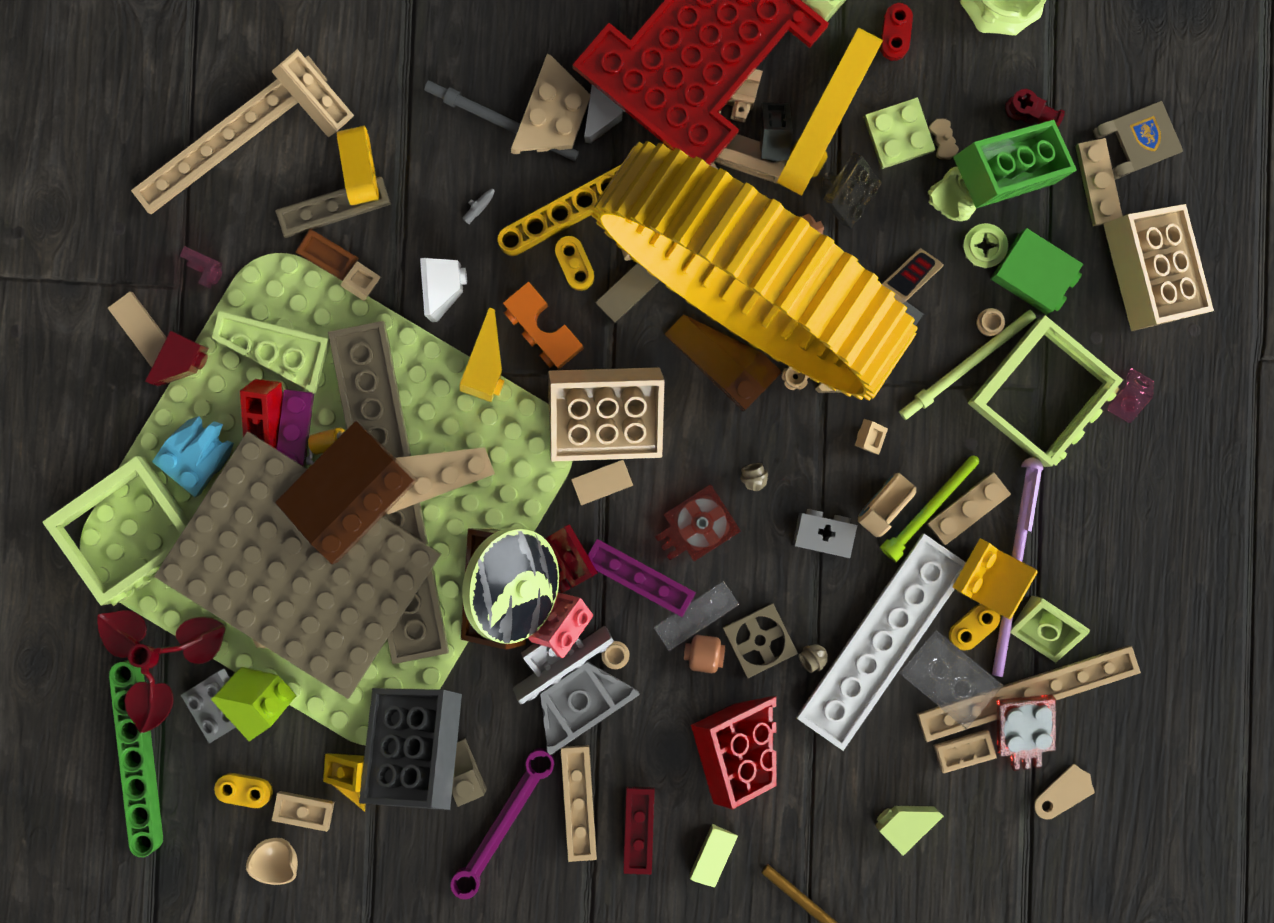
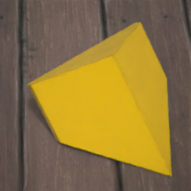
(345, 774)

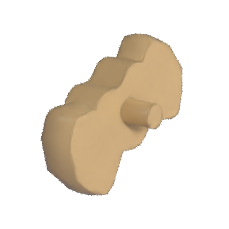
(943, 139)

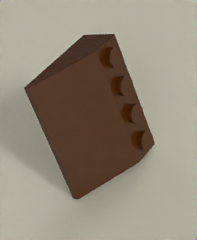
(345, 492)

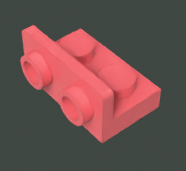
(563, 624)

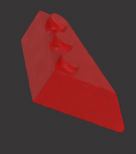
(738, 751)

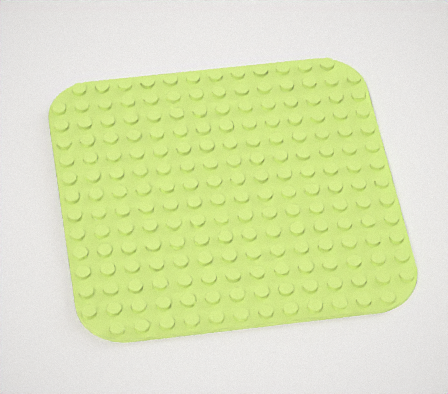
(438, 418)

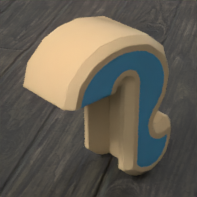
(886, 505)

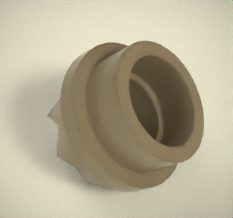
(754, 476)
(813, 657)

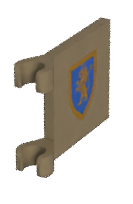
(1144, 137)

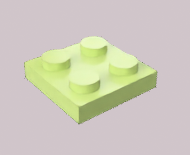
(899, 133)

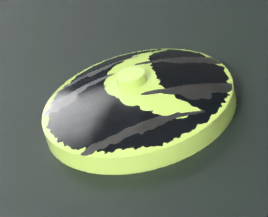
(510, 585)

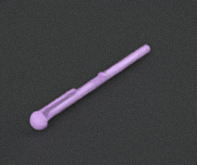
(1024, 524)

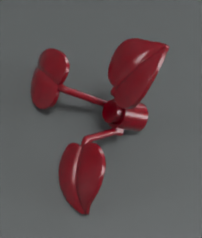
(121, 632)

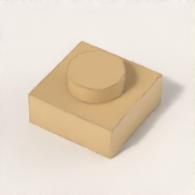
(360, 281)
(871, 436)

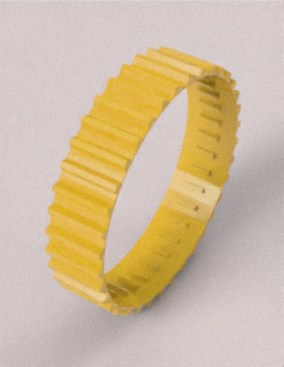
(755, 269)

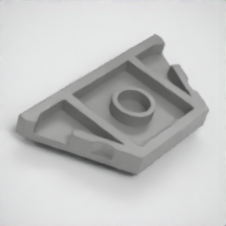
(580, 703)

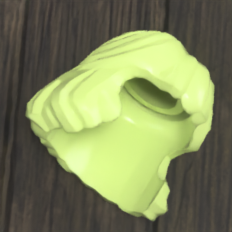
(952, 197)

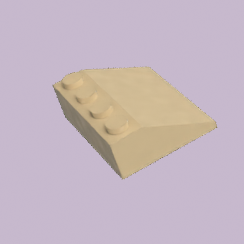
(1158, 266)
(606, 414)

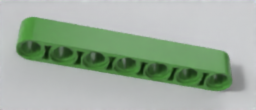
(131, 770)

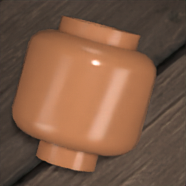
(704, 654)

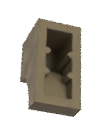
(467, 778)

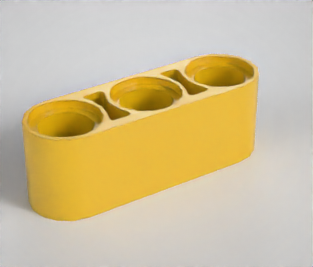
(357, 165)

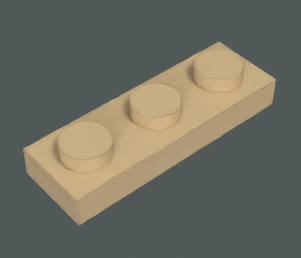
(1098, 181)
(968, 508)

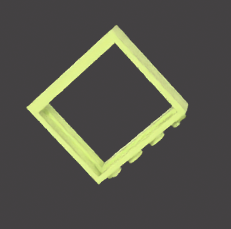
(1088, 413)
(56, 523)

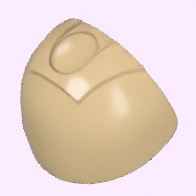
(273, 862)

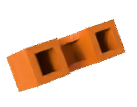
(524, 309)

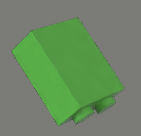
(1037, 272)

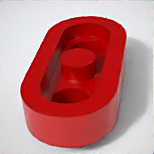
(896, 30)

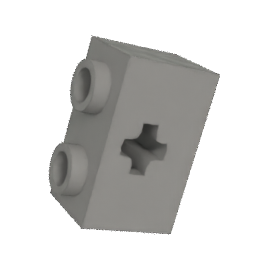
(838, 544)

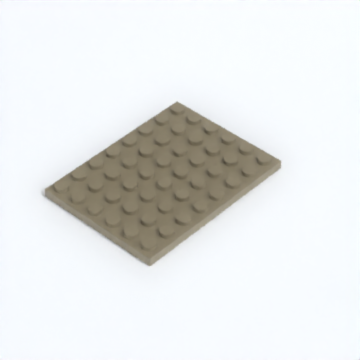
(271, 584)

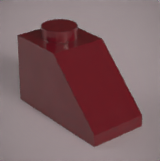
(177, 360)

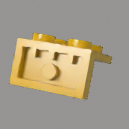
(995, 579)

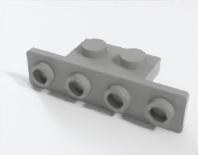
(550, 668)

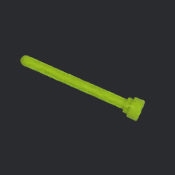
(894, 547)

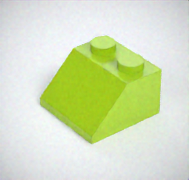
(253, 700)

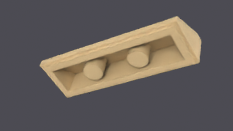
(312, 93)

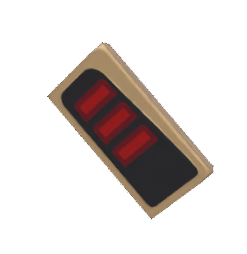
(912, 275)

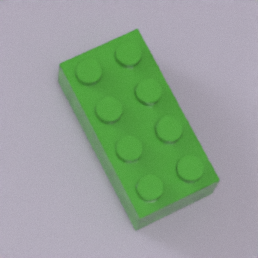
(1014, 163)

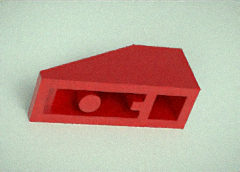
(262, 409)

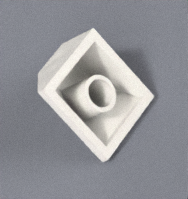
(441, 285)

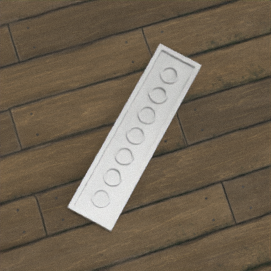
(882, 642)

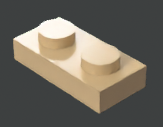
(303, 811)

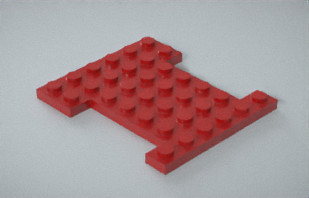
(691, 64)

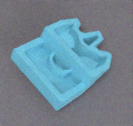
(193, 455)

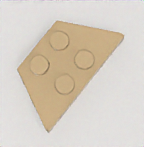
(552, 111)

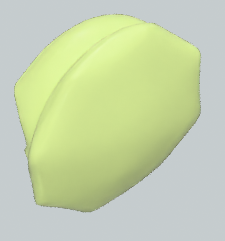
(1003, 16)

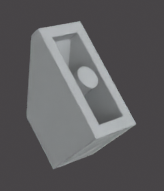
(601, 115)

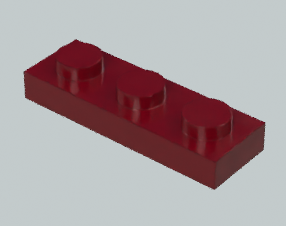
(639, 830)

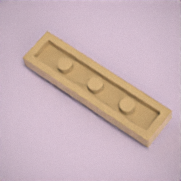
(578, 803)

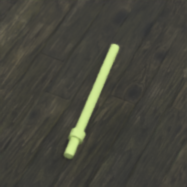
(925, 397)

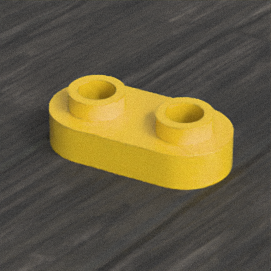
(574, 264)
(974, 625)
(242, 790)

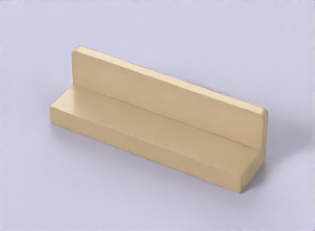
(745, 156)

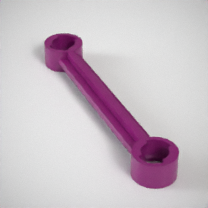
(501, 824)

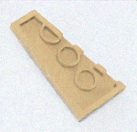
(442, 473)

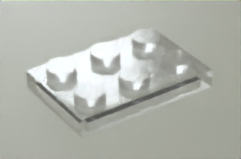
(951, 679)

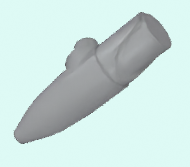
(478, 206)

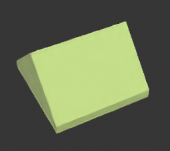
(1048, 628)

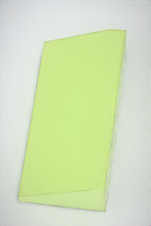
(713, 856)

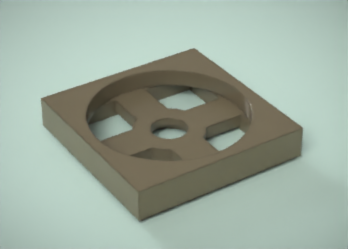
(769, 660)

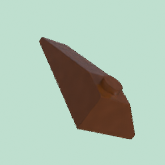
(730, 364)

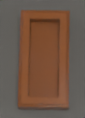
(326, 254)

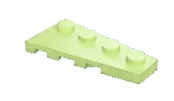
(280, 349)

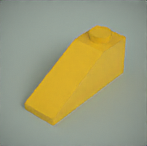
(484, 367)

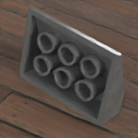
(411, 748)

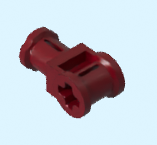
(1033, 109)

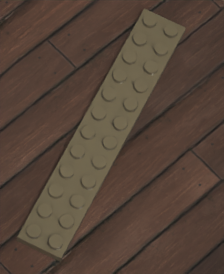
(373, 399)

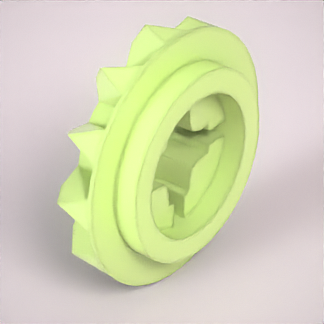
(993, 236)

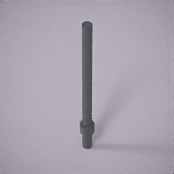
(453, 98)

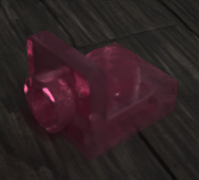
(198, 261)

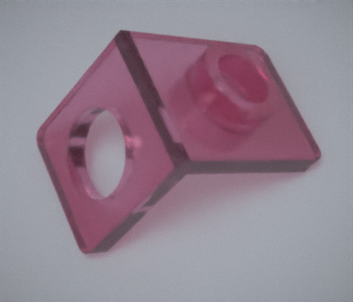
(1132, 397)

